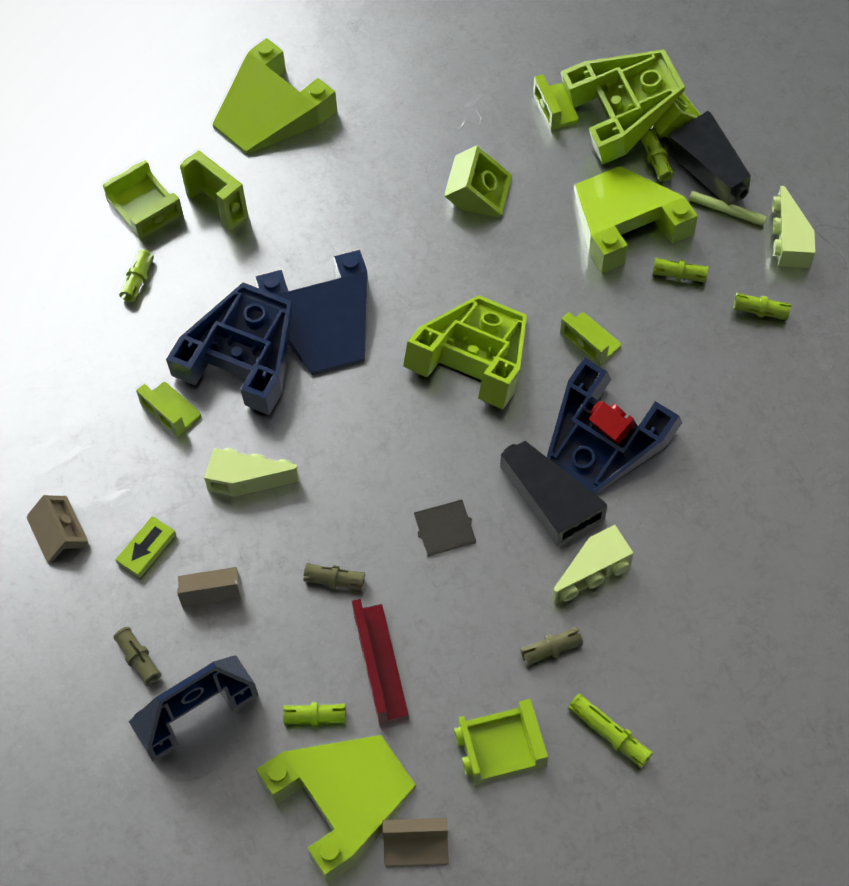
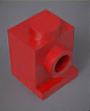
(611, 421)

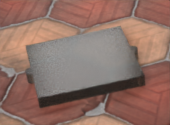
(444, 527)

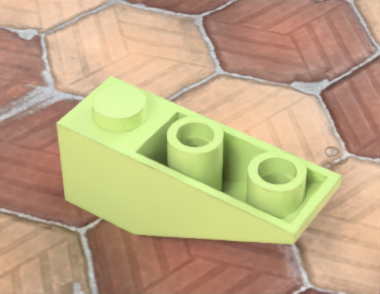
(794, 233)
(243, 474)
(598, 559)

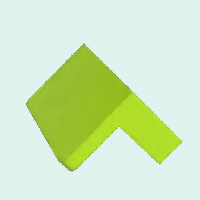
(554, 103)
(589, 337)
(168, 407)

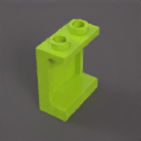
(206, 176)
(141, 200)
(501, 743)

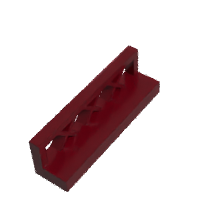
(380, 663)

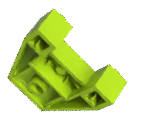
(631, 92)
(265, 107)
(625, 201)
(474, 339)
(352, 787)

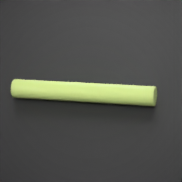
(731, 209)

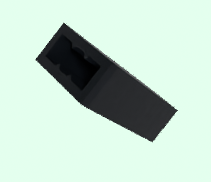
(710, 157)
(552, 494)

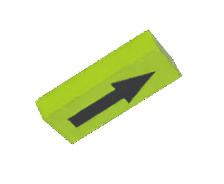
(145, 547)

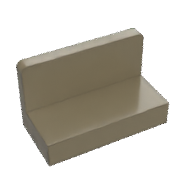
(55, 526)
(209, 587)
(415, 842)

